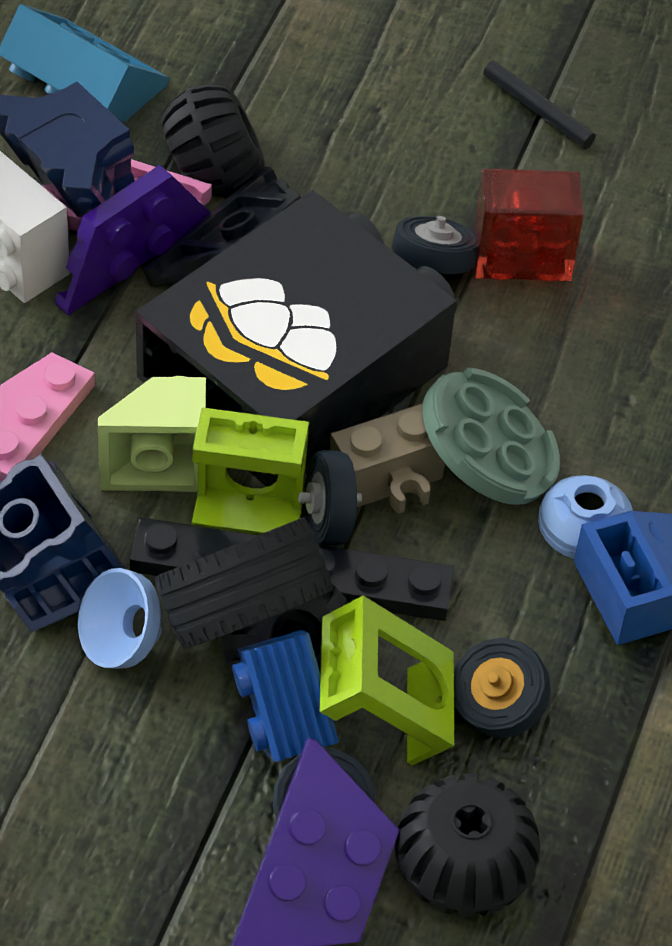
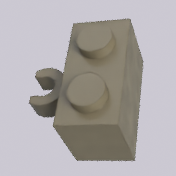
(391, 457)

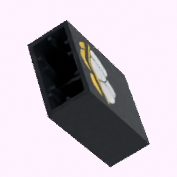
(302, 324)

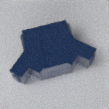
(70, 145)
(47, 544)

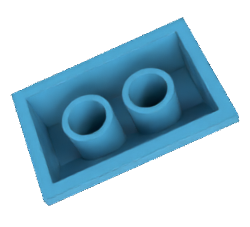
(66, 53)

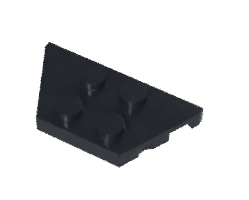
(228, 223)

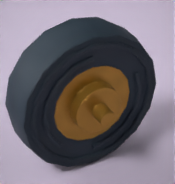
(501, 688)

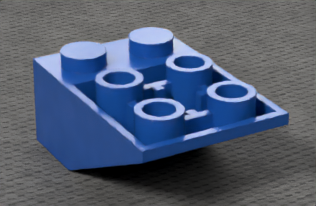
(629, 572)

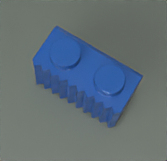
(284, 694)

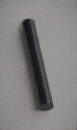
(539, 104)

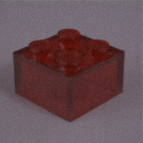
(528, 224)

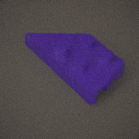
(127, 233)
(318, 861)

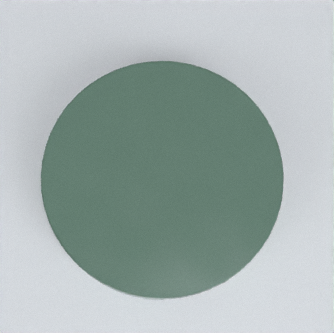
(490, 436)

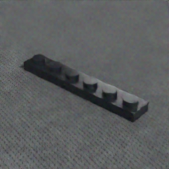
(389, 581)

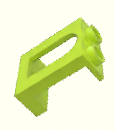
(250, 444)
(353, 683)

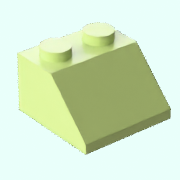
(151, 437)

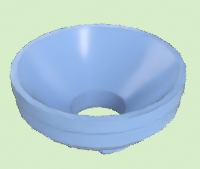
(562, 517)
(108, 617)

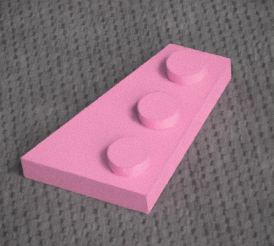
(37, 406)

